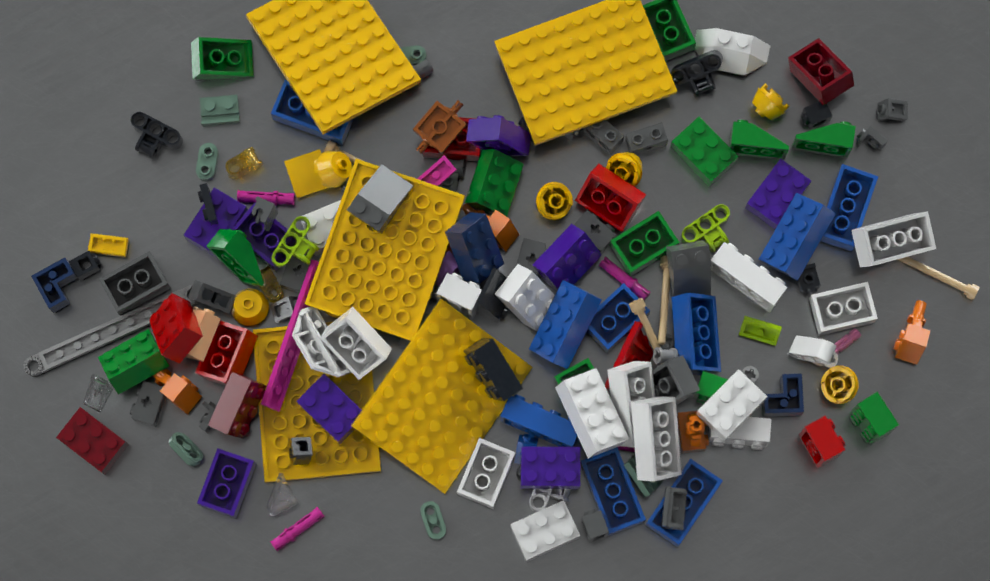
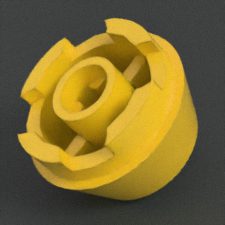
(769, 103)
(627, 166)
(333, 168)
(554, 200)
(250, 307)
(839, 384)

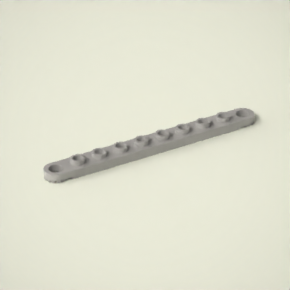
(99, 335)

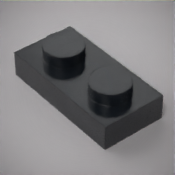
(205, 196)

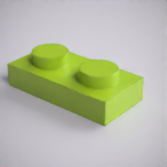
(760, 330)

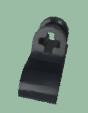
(701, 79)
(149, 142)

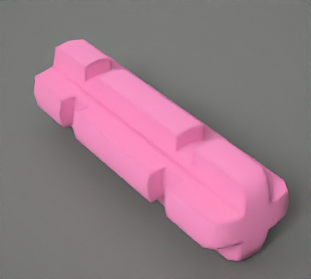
(847, 340)

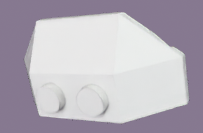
(739, 51)
(317, 354)

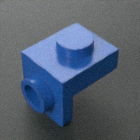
(525, 440)

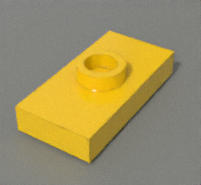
(108, 245)

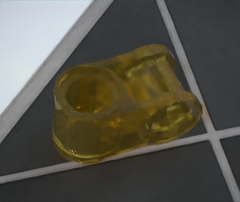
(244, 162)
(271, 284)

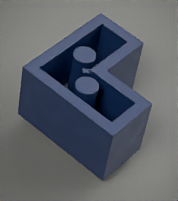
(50, 282)
(790, 399)

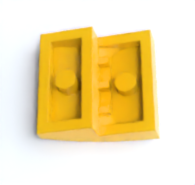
(302, 173)

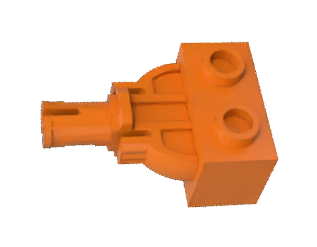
(502, 227)
(914, 338)
(178, 390)
(691, 432)

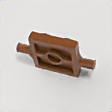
(439, 127)

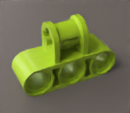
(712, 234)
(301, 246)

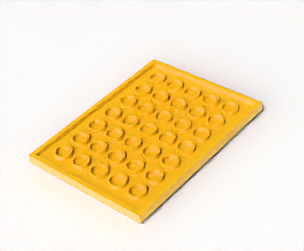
(333, 56)
(585, 68)
(391, 272)
(432, 403)
(277, 428)

